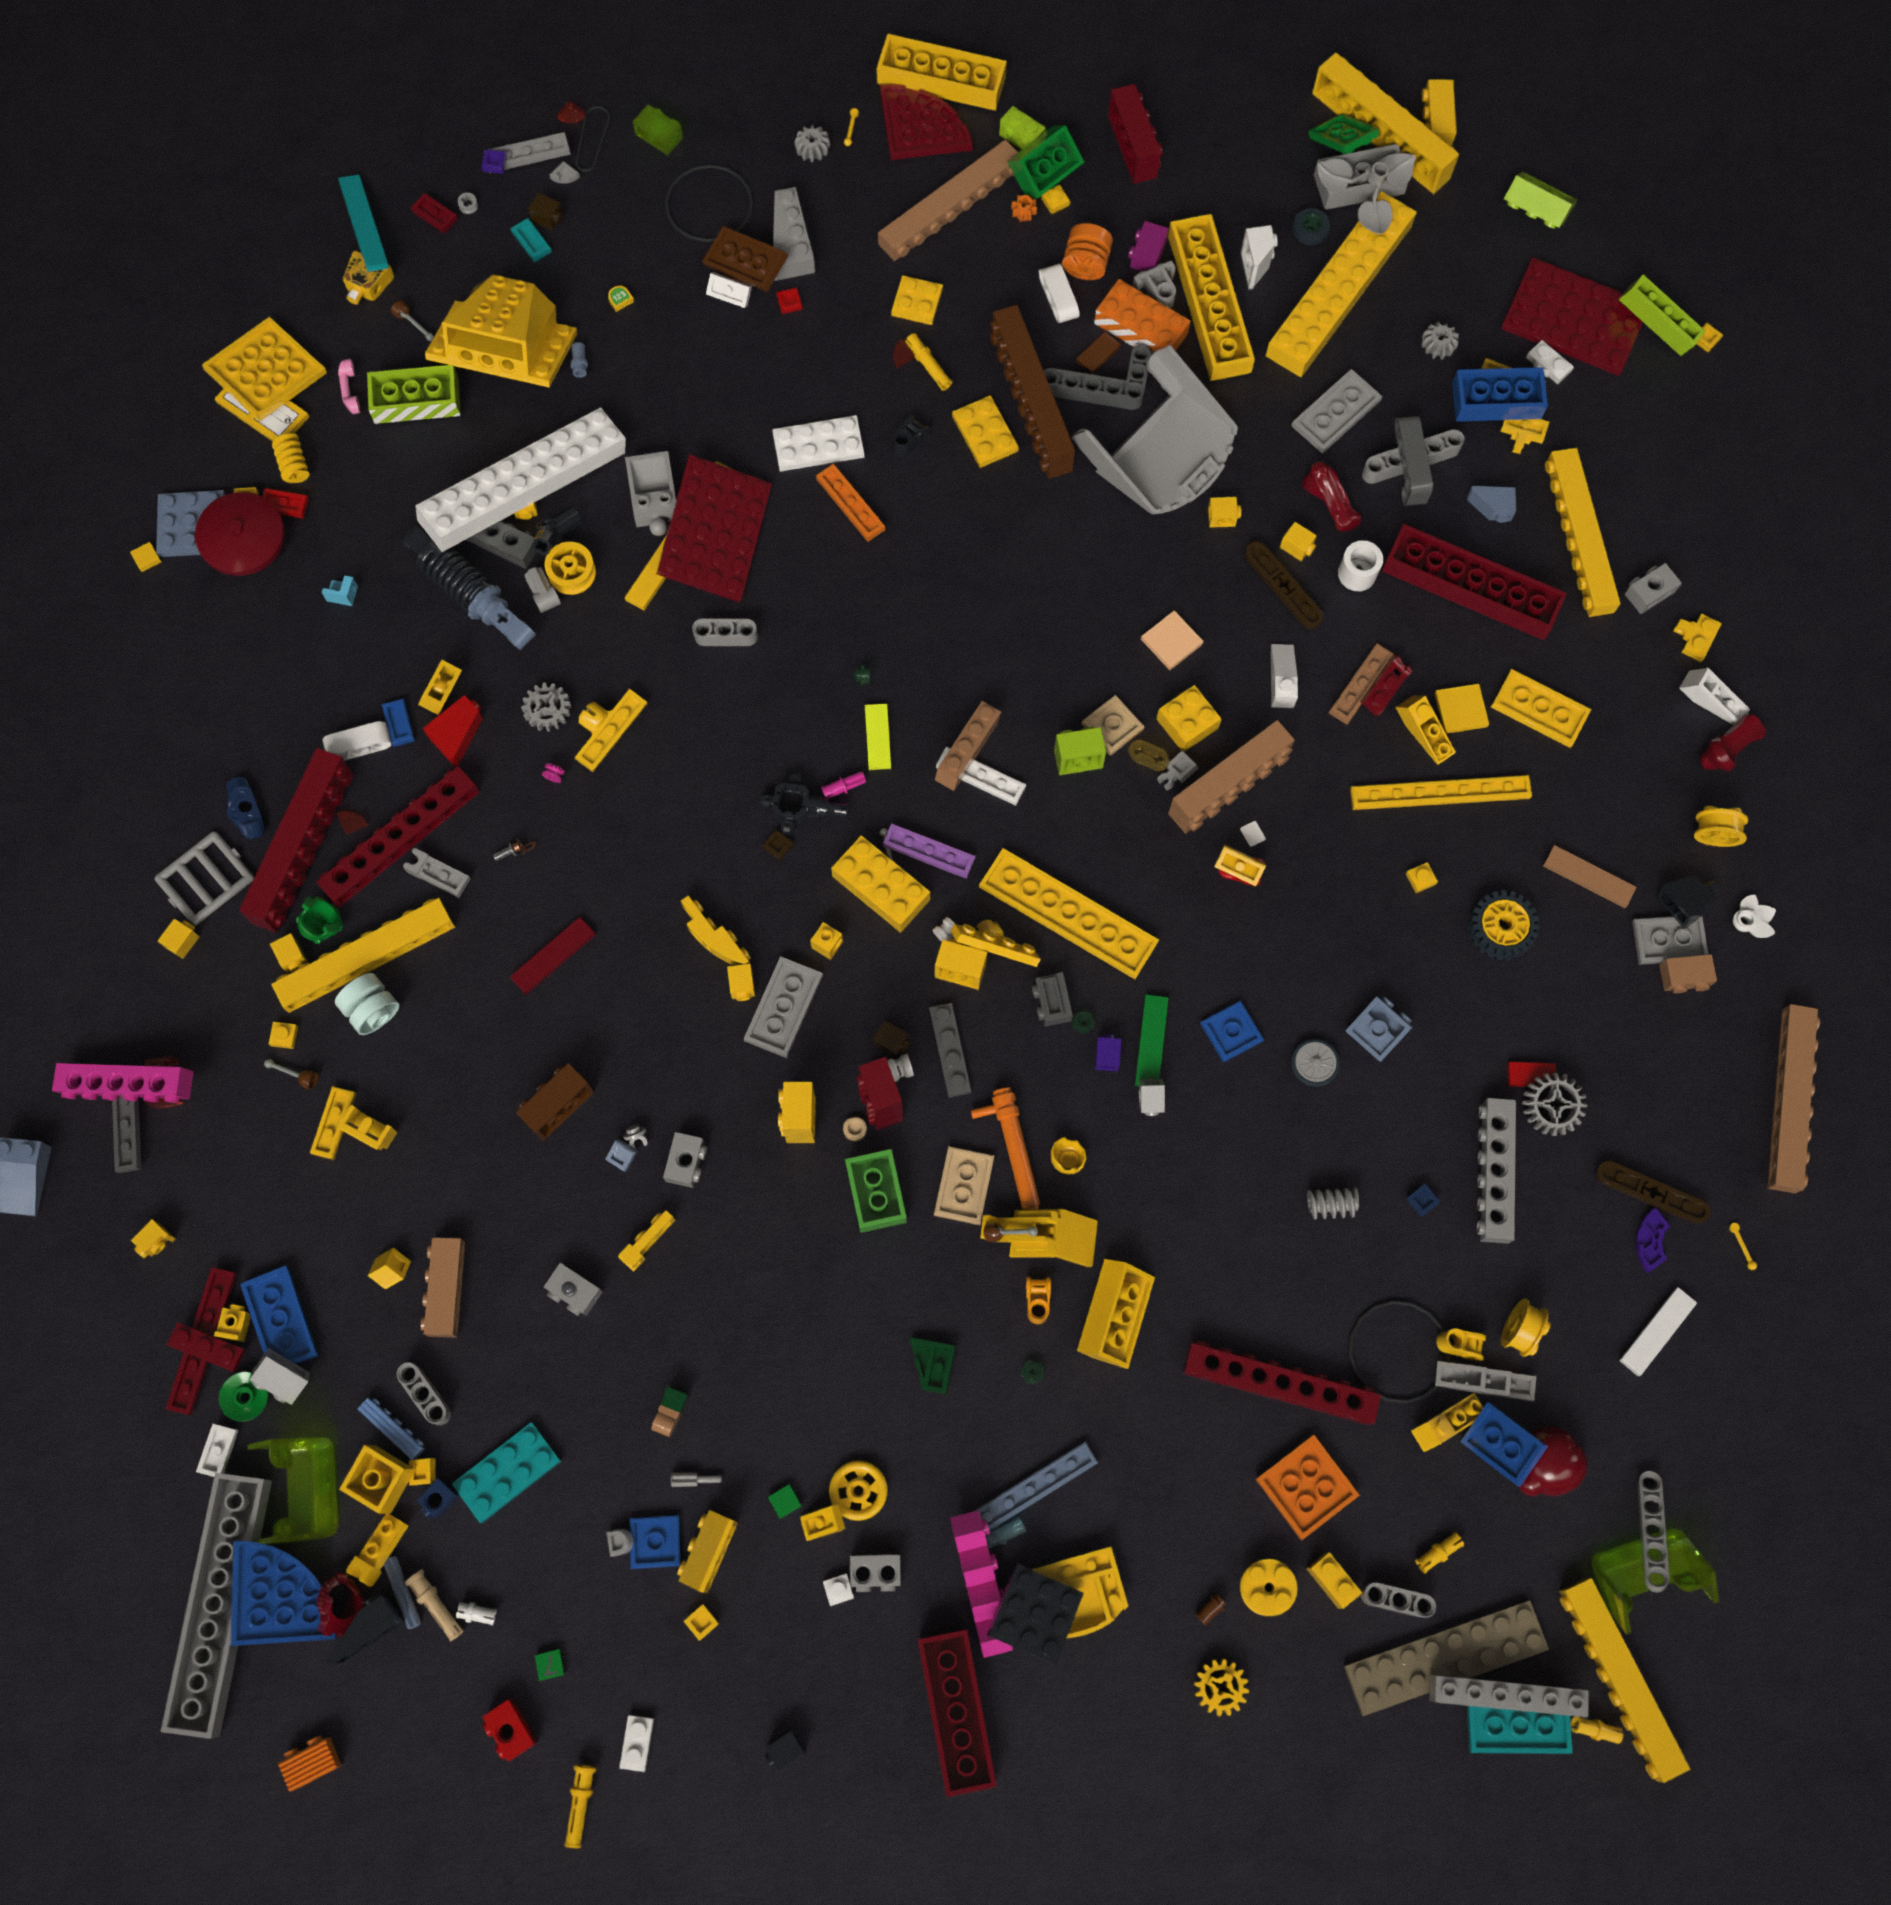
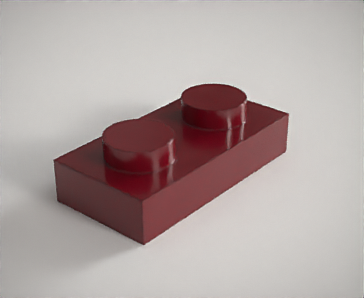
(434, 213)

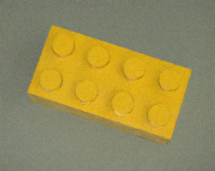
(880, 884)

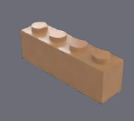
(967, 745)
(444, 1287)

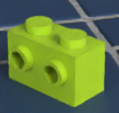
(1019, 128)

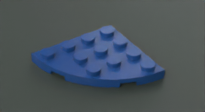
(272, 1597)

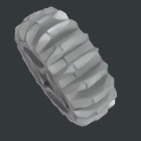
(1575, 1104)

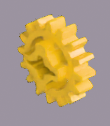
(1216, 1698)

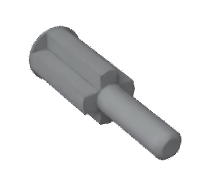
(692, 1479)

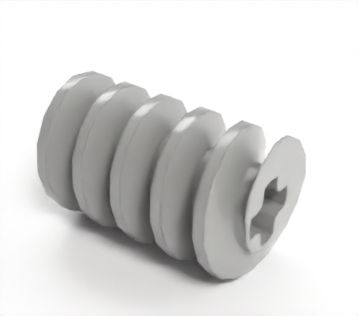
(1333, 1202)

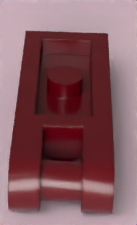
(1386, 685)

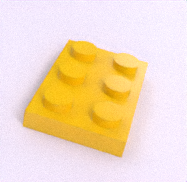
(985, 431)

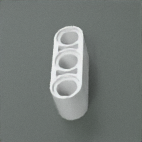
(1059, 293)
(358, 740)

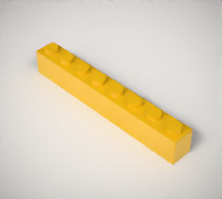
(1582, 532)
(362, 955)
(1624, 1681)

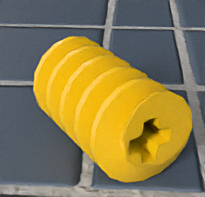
(290, 458)

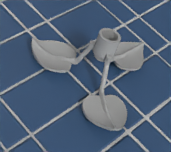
(1373, 215)

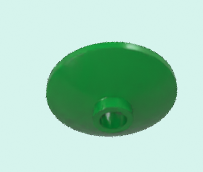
(232, 1398)

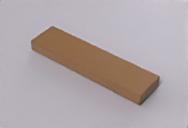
(1350, 699)
(1589, 876)

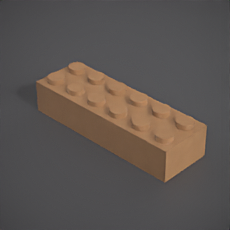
(1231, 777)

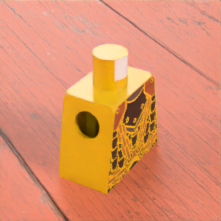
(364, 283)

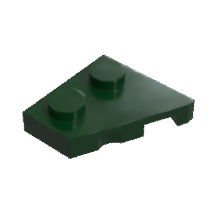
(933, 1364)

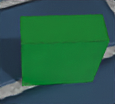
(784, 1501)

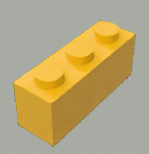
(1440, 109)

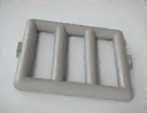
(229, 889)

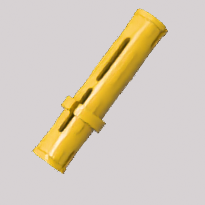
(924, 355)

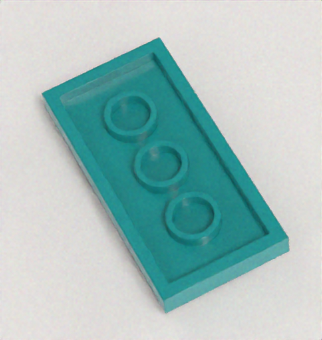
(506, 1472)
(1517, 1731)

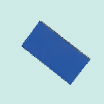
(398, 722)

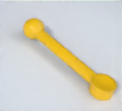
(854, 113)
(1734, 1228)

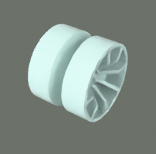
(366, 1004)

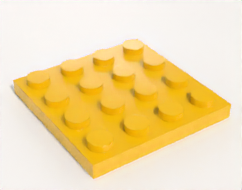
(264, 369)

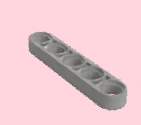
(1650, 1542)

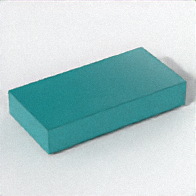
(531, 239)

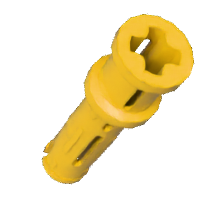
(581, 1792)

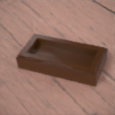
(1098, 353)

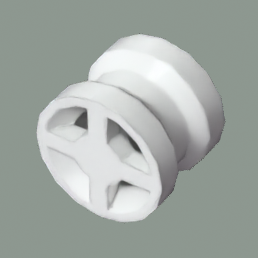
(943, 931)

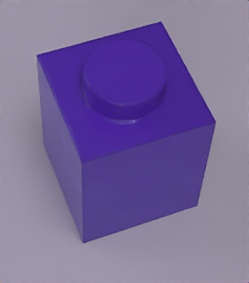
(1108, 1053)

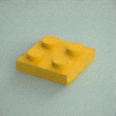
(917, 300)

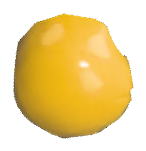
(1068, 1156)

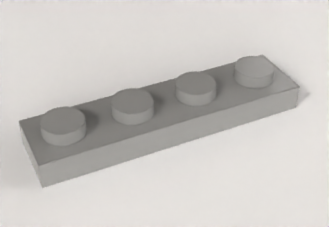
(535, 150)

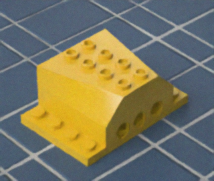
(504, 332)

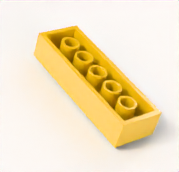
(942, 71)

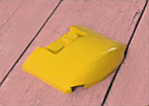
(1099, 1581)

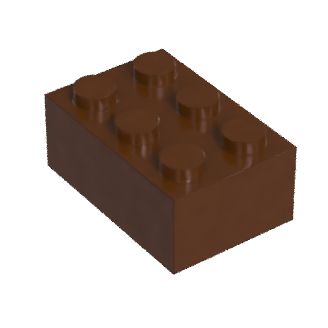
(554, 1101)

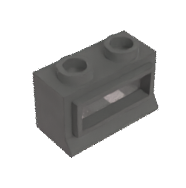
(1052, 999)

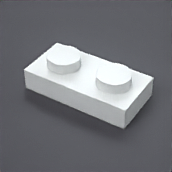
(729, 289)
(217, 1450)
(636, 1743)

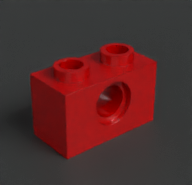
(522, 1738)

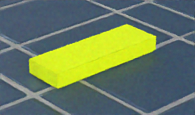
(878, 736)

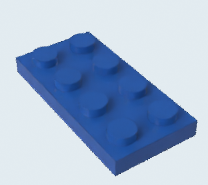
(279, 1315)

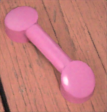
(346, 370)

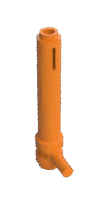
(1008, 1115)

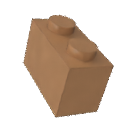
(1688, 973)

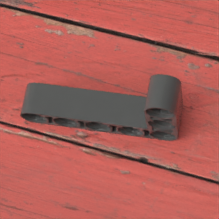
(1104, 385)

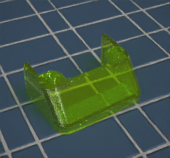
(309, 1485)
(1622, 1575)

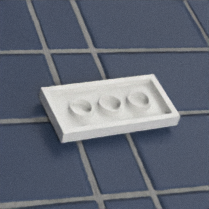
(818, 443)

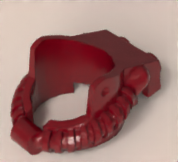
(339, 1623)

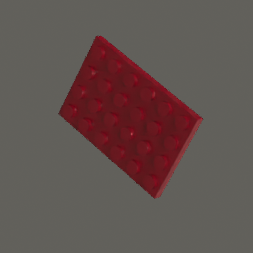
(1573, 316)
(714, 528)

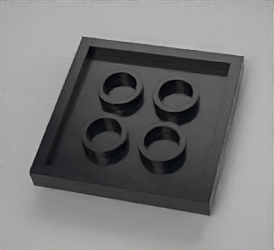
(1035, 1614)

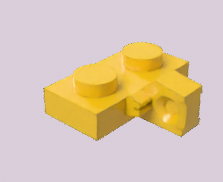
(1525, 431)
(1698, 635)

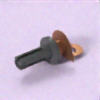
(513, 849)

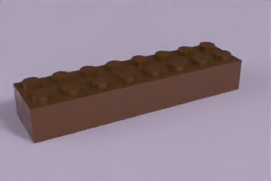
(1032, 392)

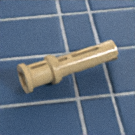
(427, 1596)

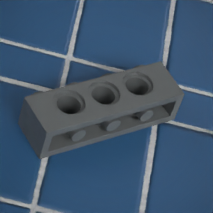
(519, 553)

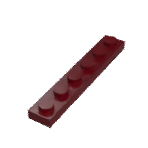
(193, 1369)

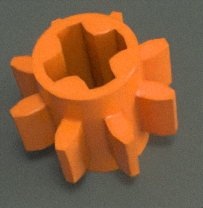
(1024, 208)

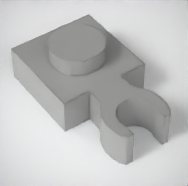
(1179, 768)

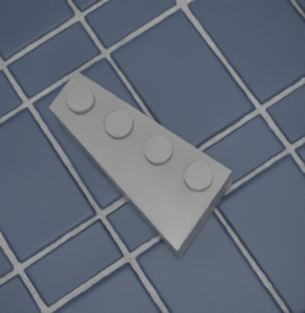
(791, 235)

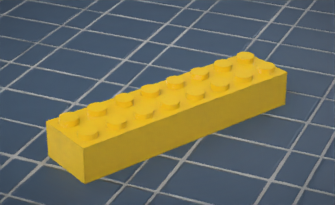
(1351, 93)
(1211, 297)

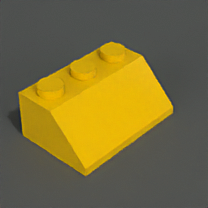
(707, 1551)

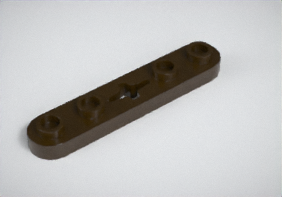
(1273, 573)
(1673, 1200)

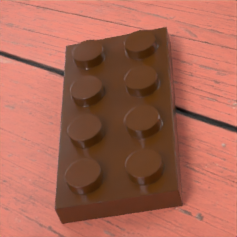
(745, 259)

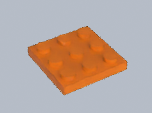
(1307, 1487)

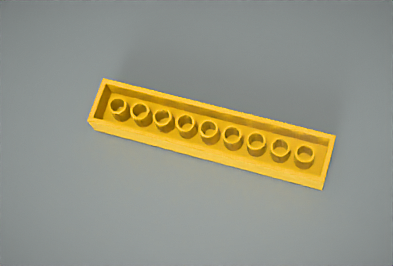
(1337, 290)

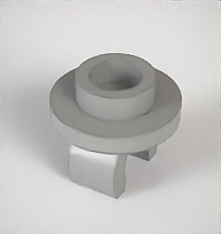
(635, 1132)

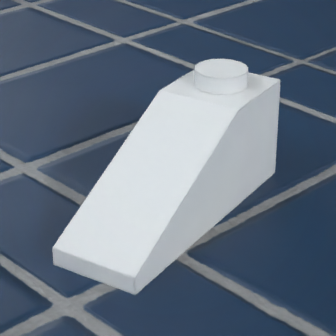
(1283, 676)
(1712, 694)

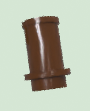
(1211, 1609)

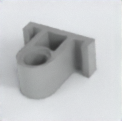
(1158, 283)

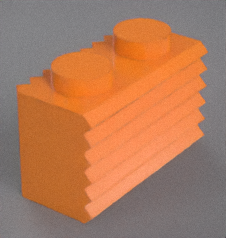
(310, 1763)

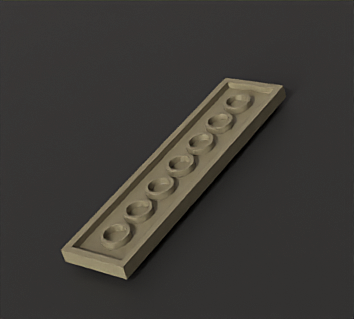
(1454, 1652)

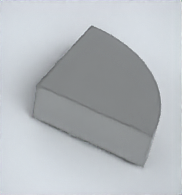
(564, 174)

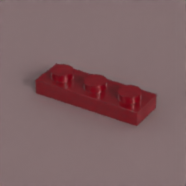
(206, 1347)

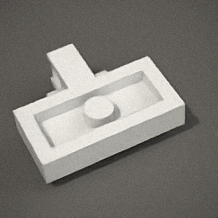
(1554, 364)

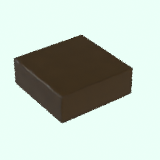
(777, 845)

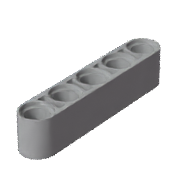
(1386, 470)

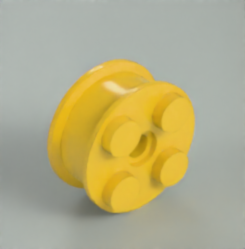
(570, 568)
(1721, 826)
(1525, 1328)
(1282, 1582)

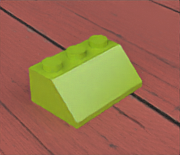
(1539, 200)

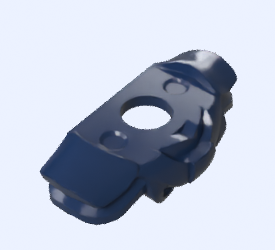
(249, 822)

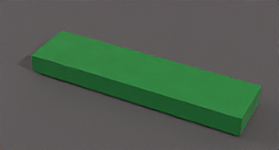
(1151, 1038)

